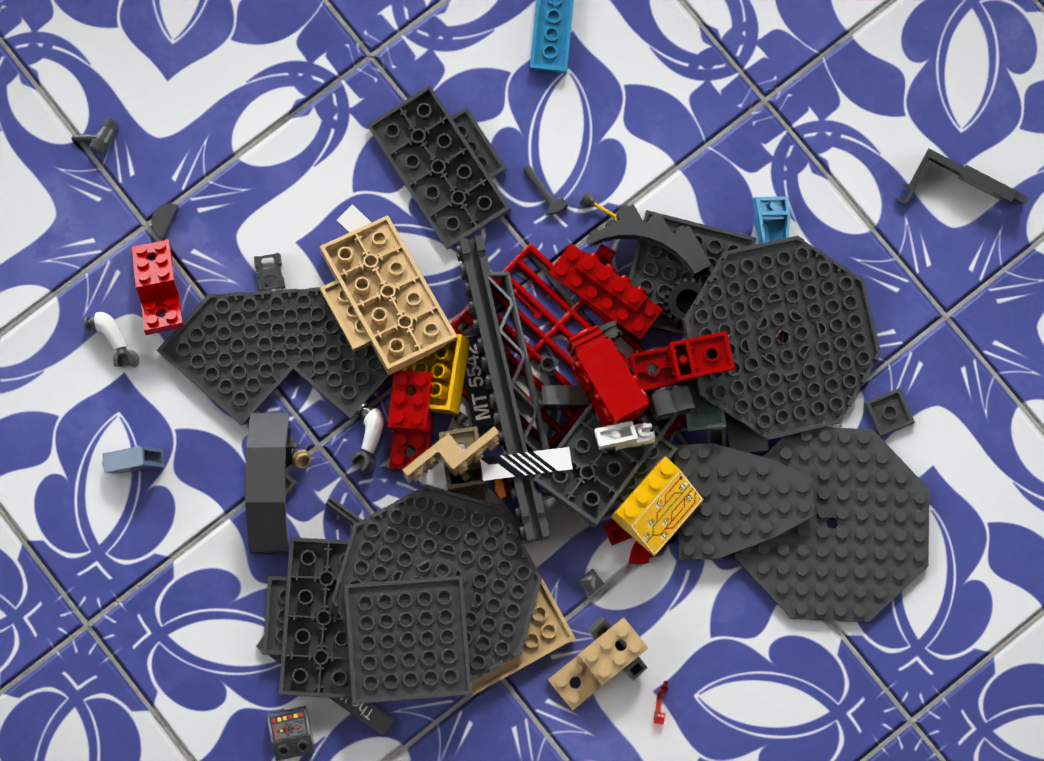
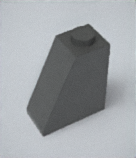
(563, 397)

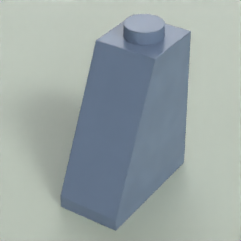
(133, 460)

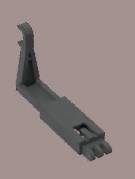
(967, 174)

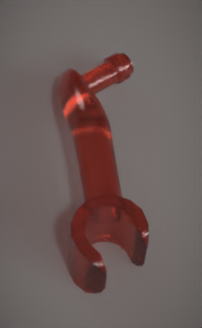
(658, 716)

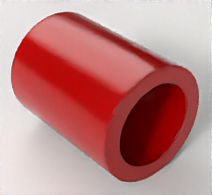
(605, 253)

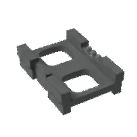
(275, 271)

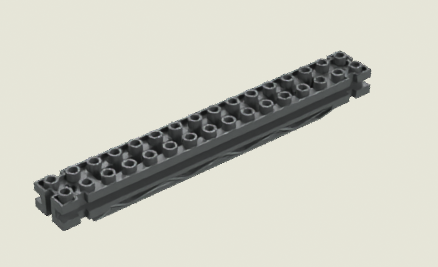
(490, 342)

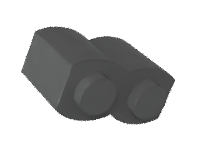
(672, 402)

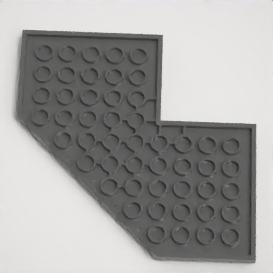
(250, 342)

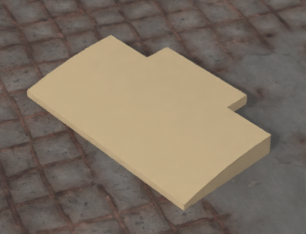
(383, 297)

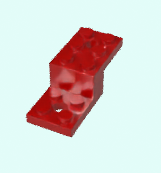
(157, 287)
(683, 361)
(410, 417)

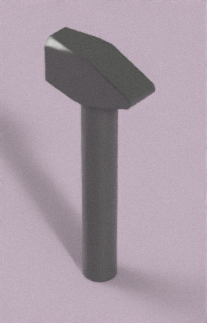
(555, 206)

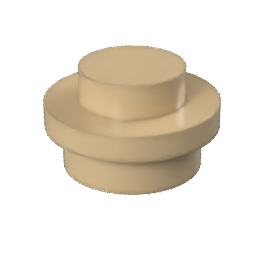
(301, 459)

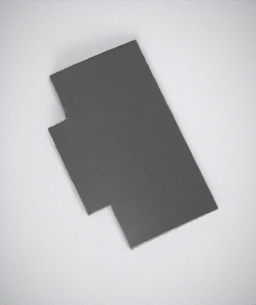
(443, 165)
(606, 473)
(305, 623)

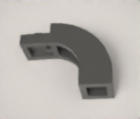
(636, 667)

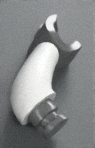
(107, 325)
(374, 425)

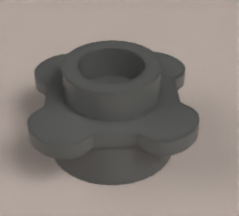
(547, 359)

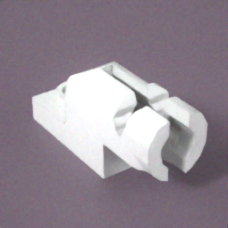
(624, 435)

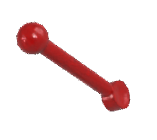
(537, 314)

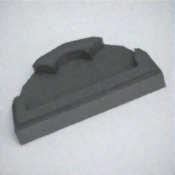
(162, 218)

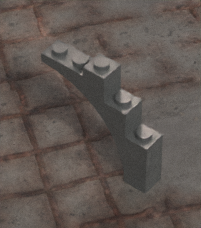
(630, 225)

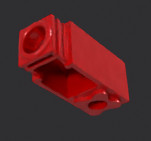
(606, 378)

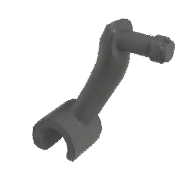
(460, 419)

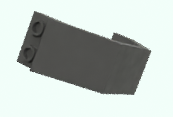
(266, 483)

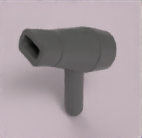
(101, 139)

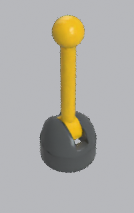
(588, 200)

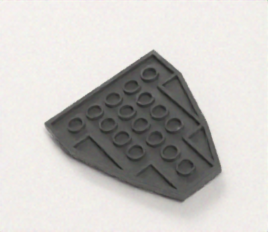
(743, 502)

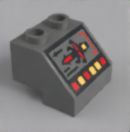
(291, 733)

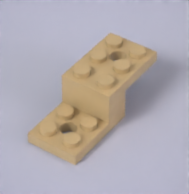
(451, 455)
(598, 663)

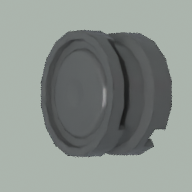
(611, 331)

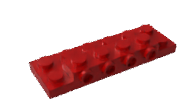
(606, 290)

